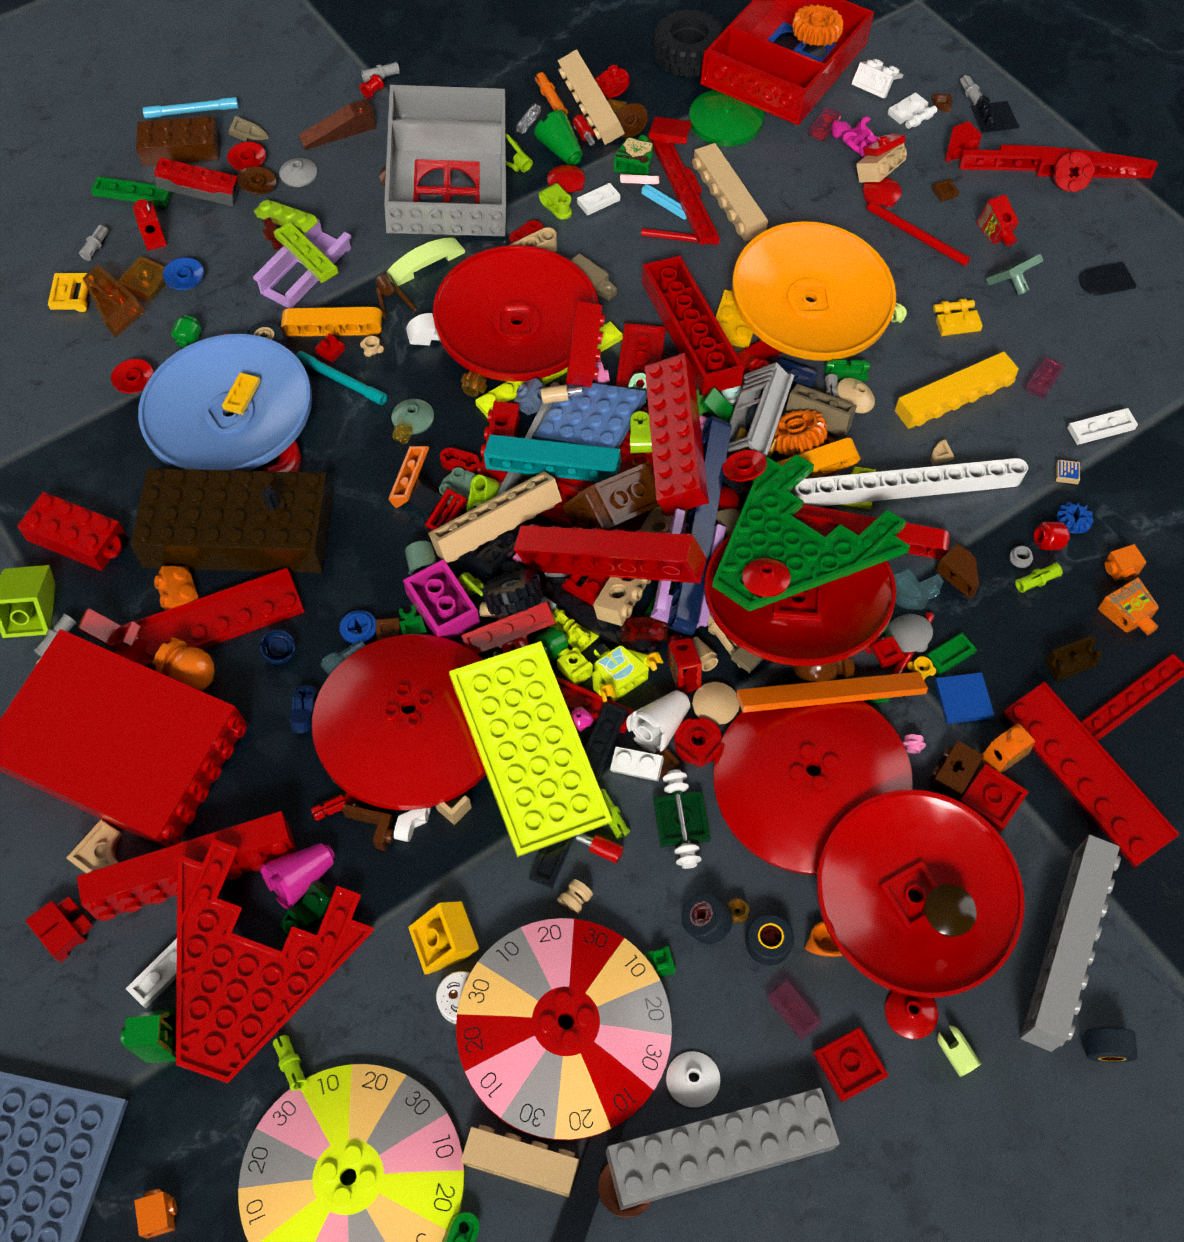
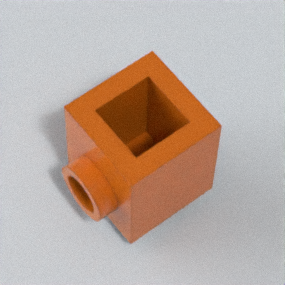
(1124, 563)
(155, 1213)

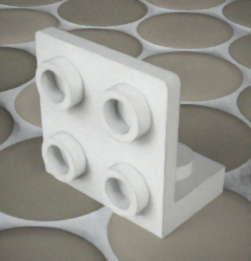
(875, 77)

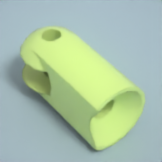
(959, 1053)

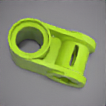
(556, 201)
(640, 433)
(479, 494)

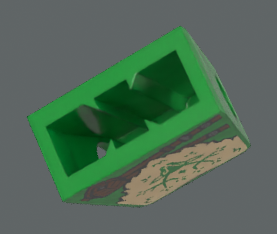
(634, 156)

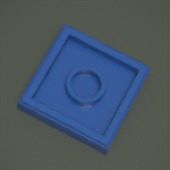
(964, 698)

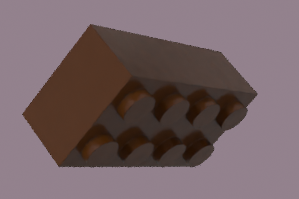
(178, 140)

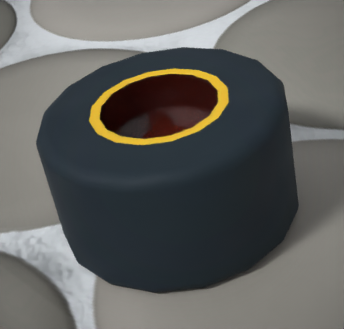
(707, 918)
(772, 930)
(1111, 1044)

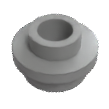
(1025, 553)

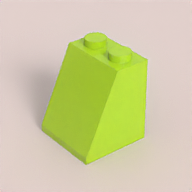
(26, 601)

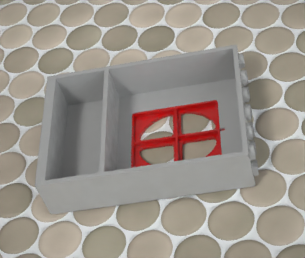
(446, 132)

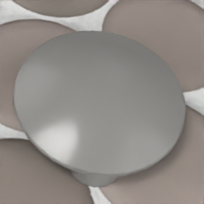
(910, 632)

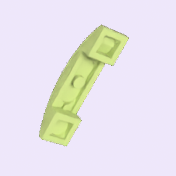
(422, 256)

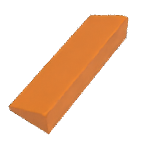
(408, 475)

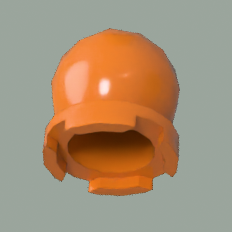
(185, 664)

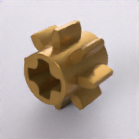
(473, 384)

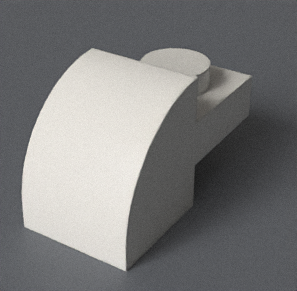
(422, 330)

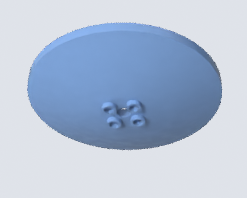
(185, 396)

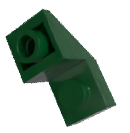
(309, 911)

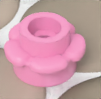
(914, 743)

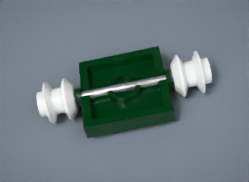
(681, 819)

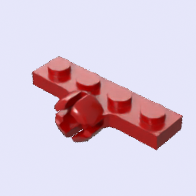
(511, 631)

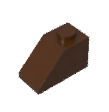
(960, 570)

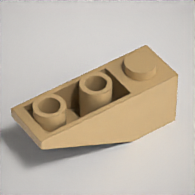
(878, 167)

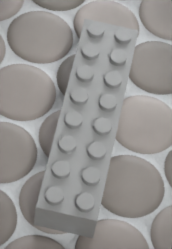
(1071, 944)
(721, 1148)

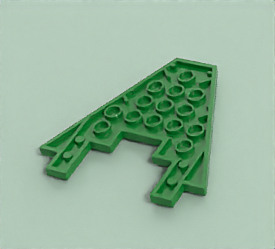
(771, 531)

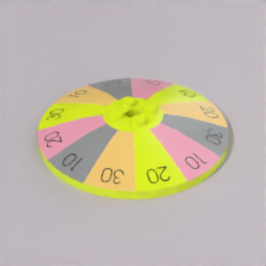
(359, 1121)

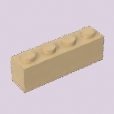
(520, 1161)

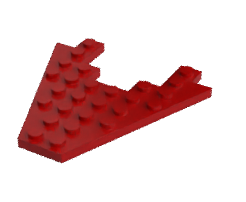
(235, 989)

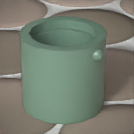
(420, 556)

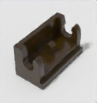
(1073, 658)

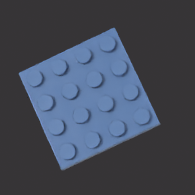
(592, 418)

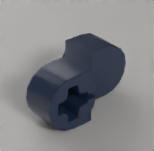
(302, 709)

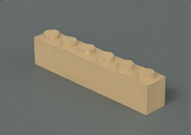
(591, 97)
(729, 192)
(495, 517)

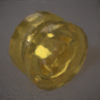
(402, 433)

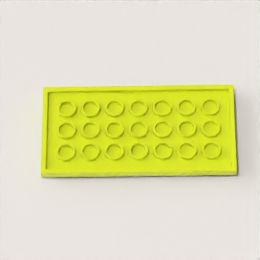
(529, 748)

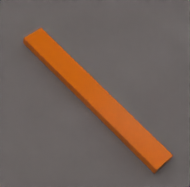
(831, 692)

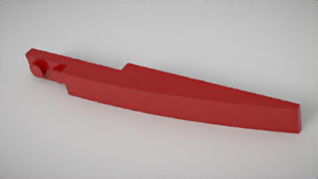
(1044, 158)

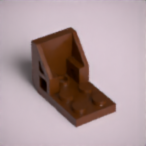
(613, 500)

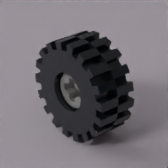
(512, 592)

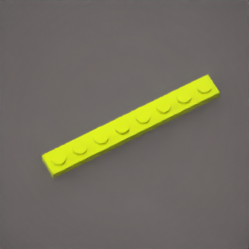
(507, 391)

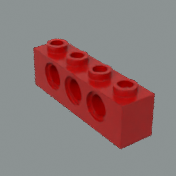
(503, 421)

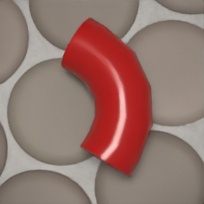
(288, 460)

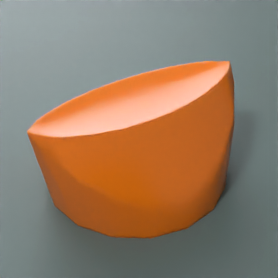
(821, 942)

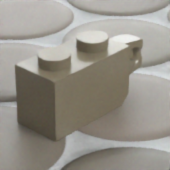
(597, 276)

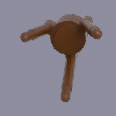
(387, 287)

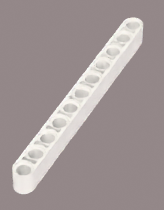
(911, 482)

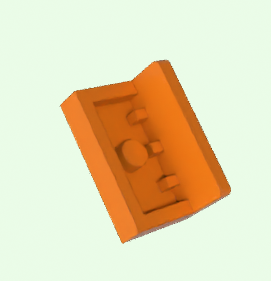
(175, 586)

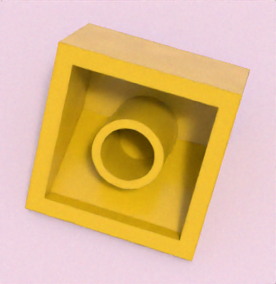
(443, 936)

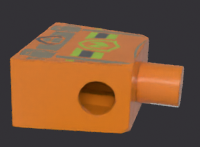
(1131, 607)
(1012, 745)

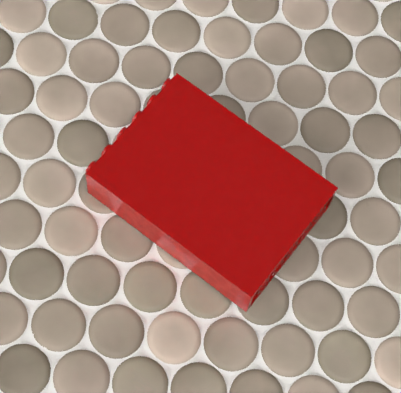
(117, 739)

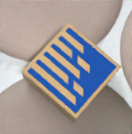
(1067, 472)

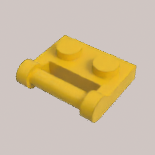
(63, 291)

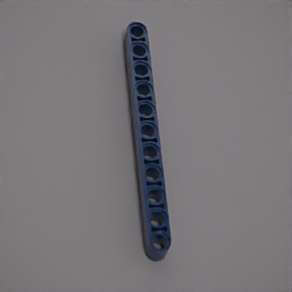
(701, 521)

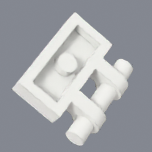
(909, 108)

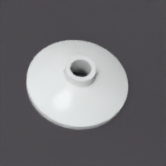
(693, 1093)

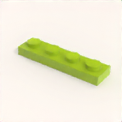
(283, 214)
(306, 252)

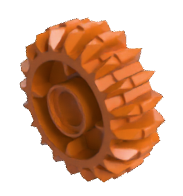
(817, 25)
(800, 432)

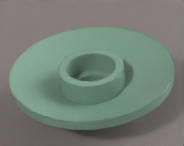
(419, 420)

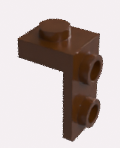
(384, 832)

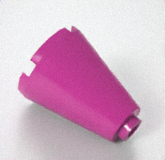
(295, 872)

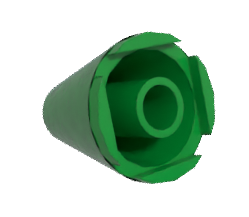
(559, 137)

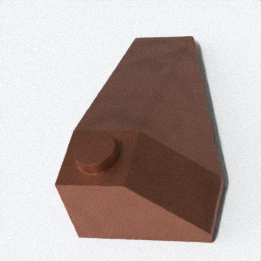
(346, 122)

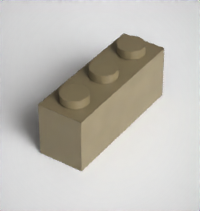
(836, 412)

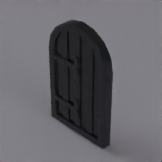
(1107, 279)

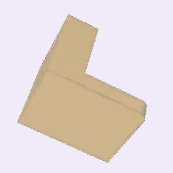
(455, 808)

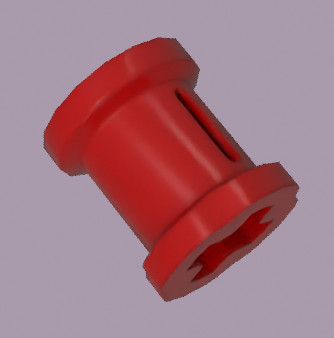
(371, 86)

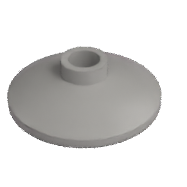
(298, 172)

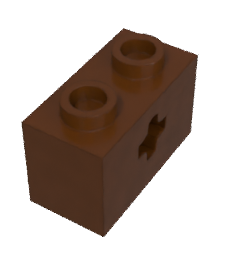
(963, 760)

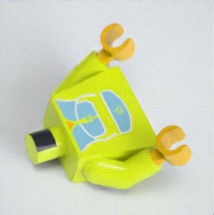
(621, 670)

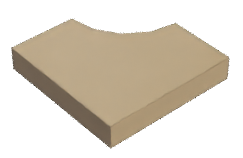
(96, 848)

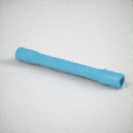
(160, 111)

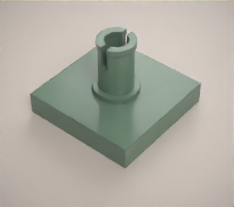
(1015, 273)

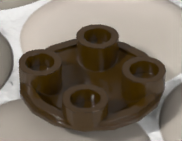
(950, 910)

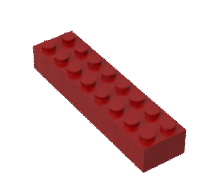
(692, 324)
(676, 435)
(611, 553)
(154, 875)

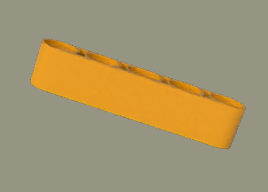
(336, 321)
(830, 457)

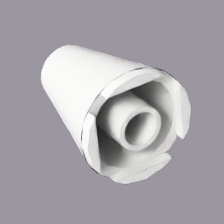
(658, 721)

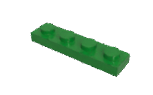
(130, 191)

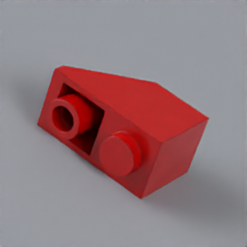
(962, 137)

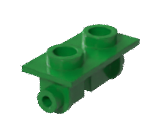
(855, 369)

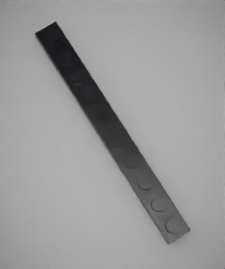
(574, 608)

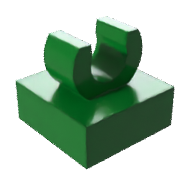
(661, 961)

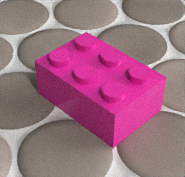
(441, 601)

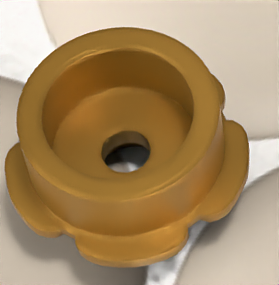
(742, 906)

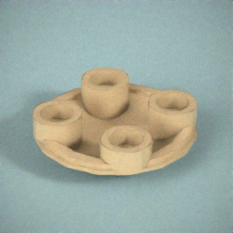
(716, 702)

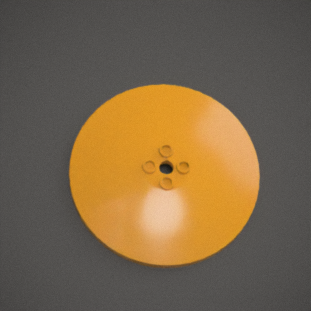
(821, 262)

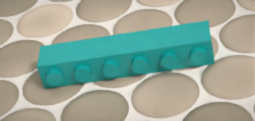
(554, 458)

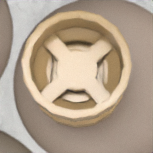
(575, 897)

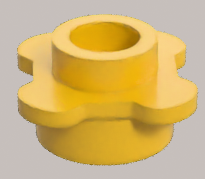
(925, 663)

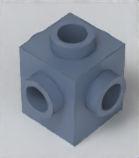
(529, 396)

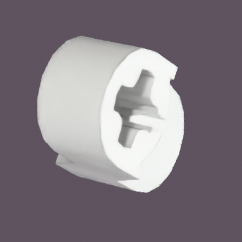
(408, 821)

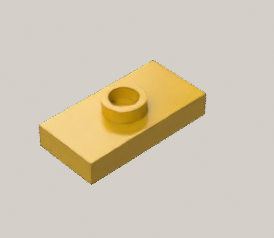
(241, 393)

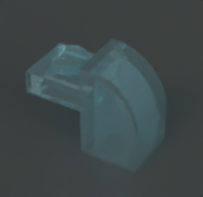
(915, 595)

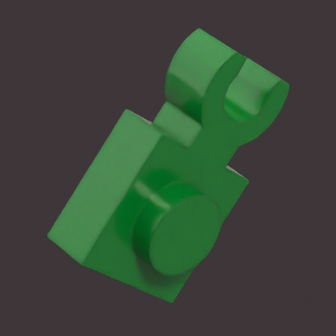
(411, 622)

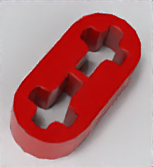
(461, 459)

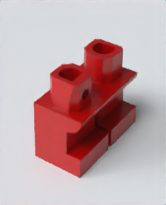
(56, 930)

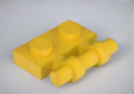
(960, 322)

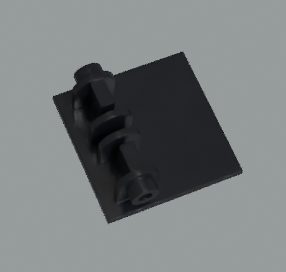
(994, 116)

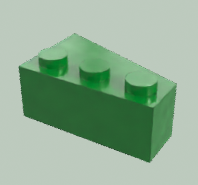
(151, 1035)

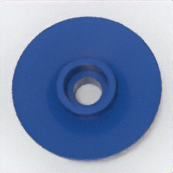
(183, 273)

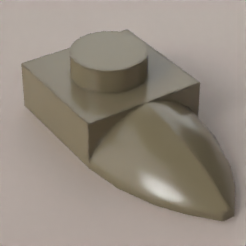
(246, 130)

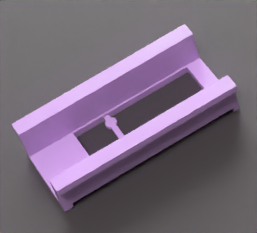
(284, 260)
(663, 600)

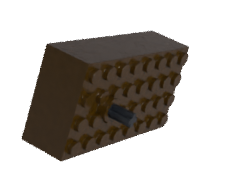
(233, 520)

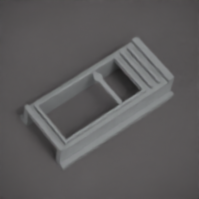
(769, 410)

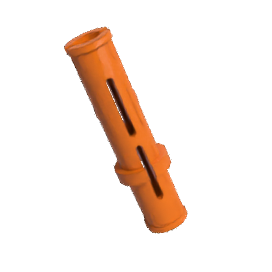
(548, 90)

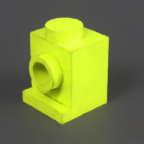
(576, 672)

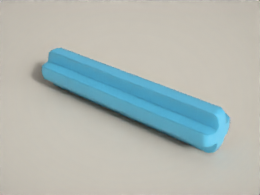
(663, 200)

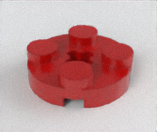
(1073, 160)
(697, 728)

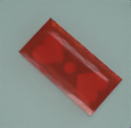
(643, 628)

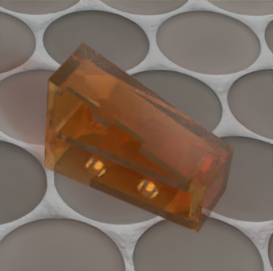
(112, 300)

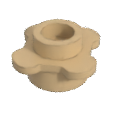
(371, 346)

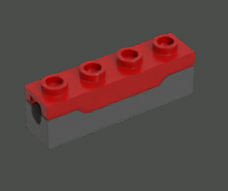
(196, 181)

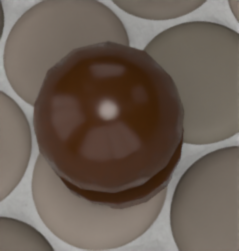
(826, 672)

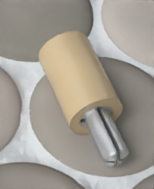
(559, 393)

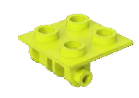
(577, 635)

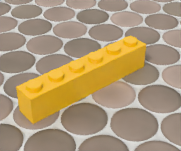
(956, 390)

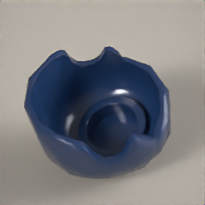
(277, 646)

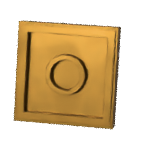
(144, 278)

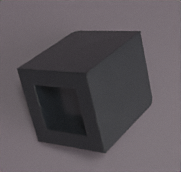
(424, 495)

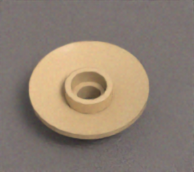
(857, 393)

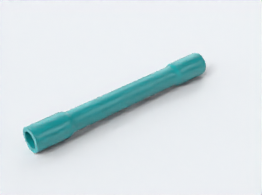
(368, 391)

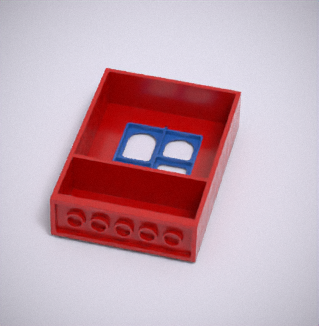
(772, 77)

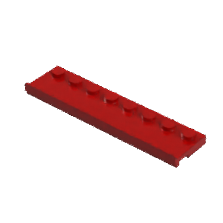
(218, 616)
(1091, 775)

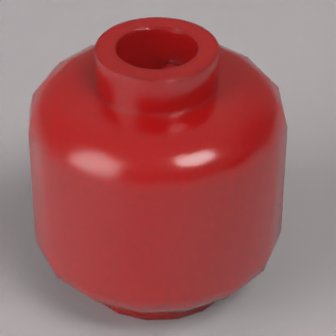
(1051, 536)

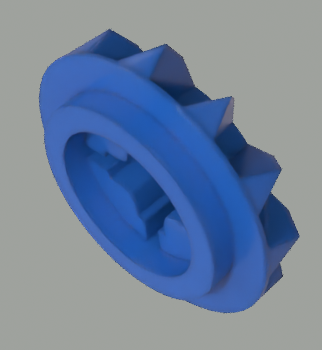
(1065, 515)
(348, 626)

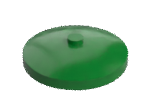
(724, 119)

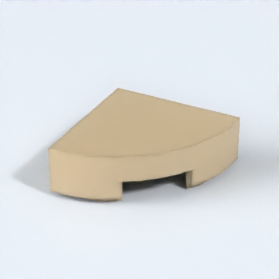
(941, 453)

